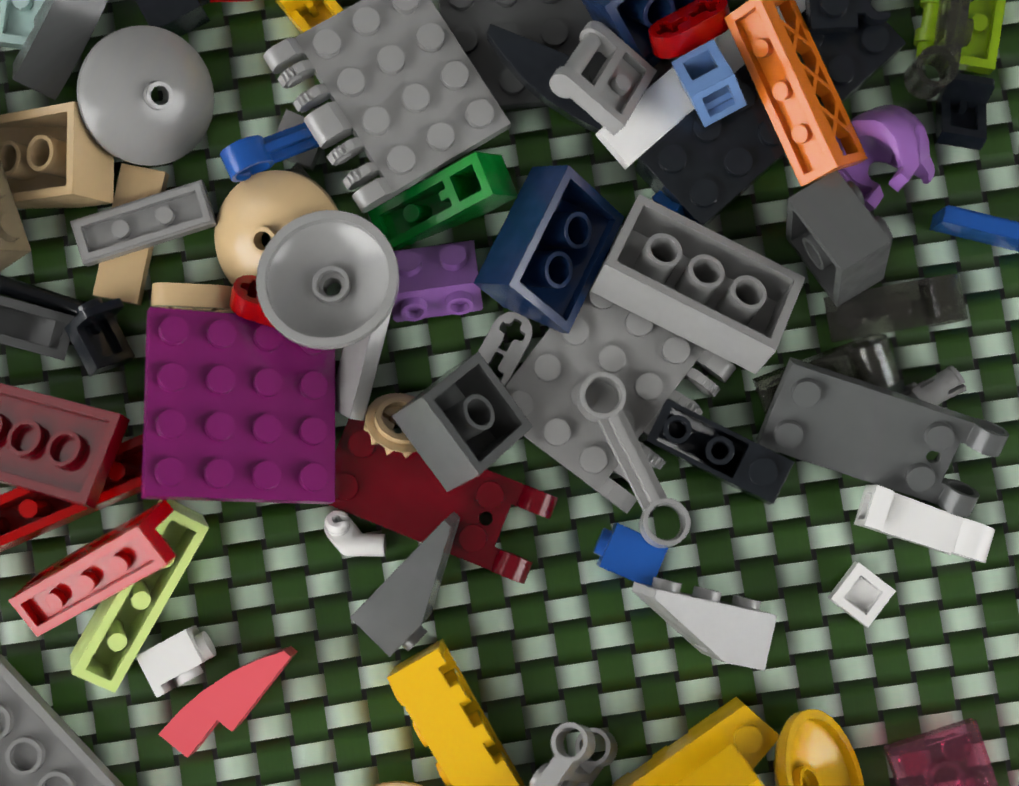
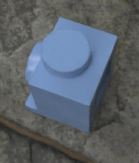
(709, 83)

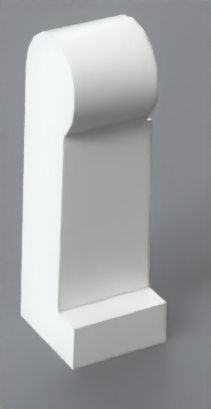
(923, 524)

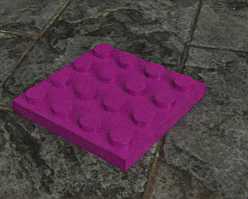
(235, 412)

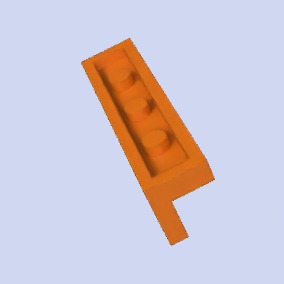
(791, 88)

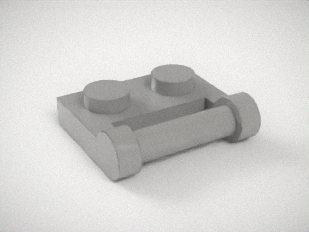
(616, 86)

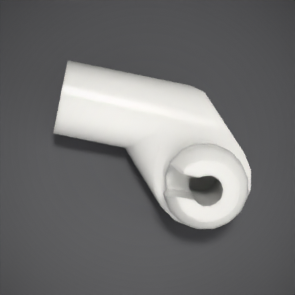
(349, 538)

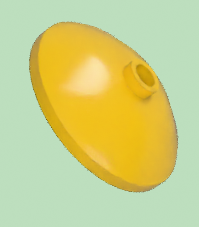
(815, 753)

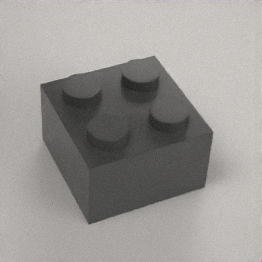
(838, 237)
(462, 422)

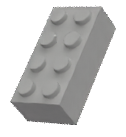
(699, 285)

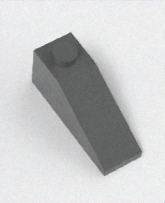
(408, 595)

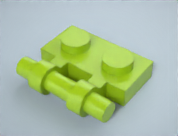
(982, 50)

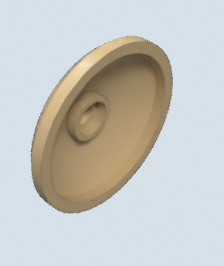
(260, 206)

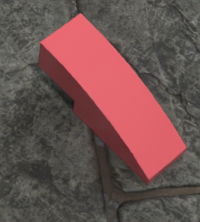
(225, 701)

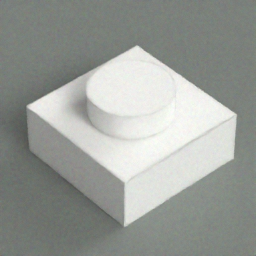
(861, 594)

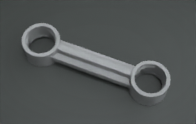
(632, 460)

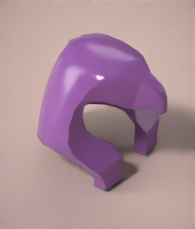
(890, 137)

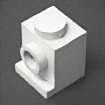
(176, 658)

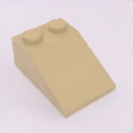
(54, 159)

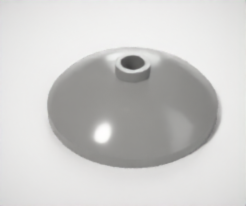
(117, 98)
(309, 258)

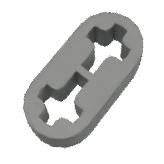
(516, 350)

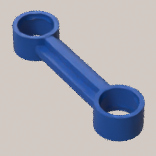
(259, 154)

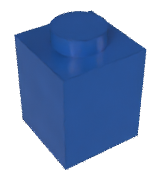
(628, 554)

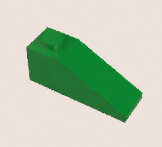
(445, 200)

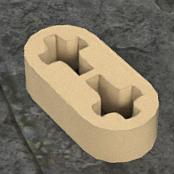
(191, 296)

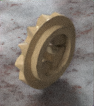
(381, 424)

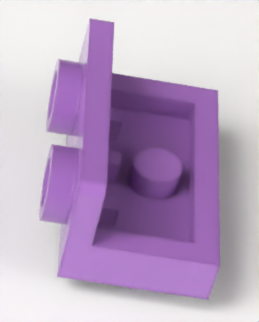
(437, 282)

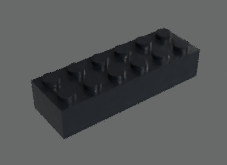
(718, 163)

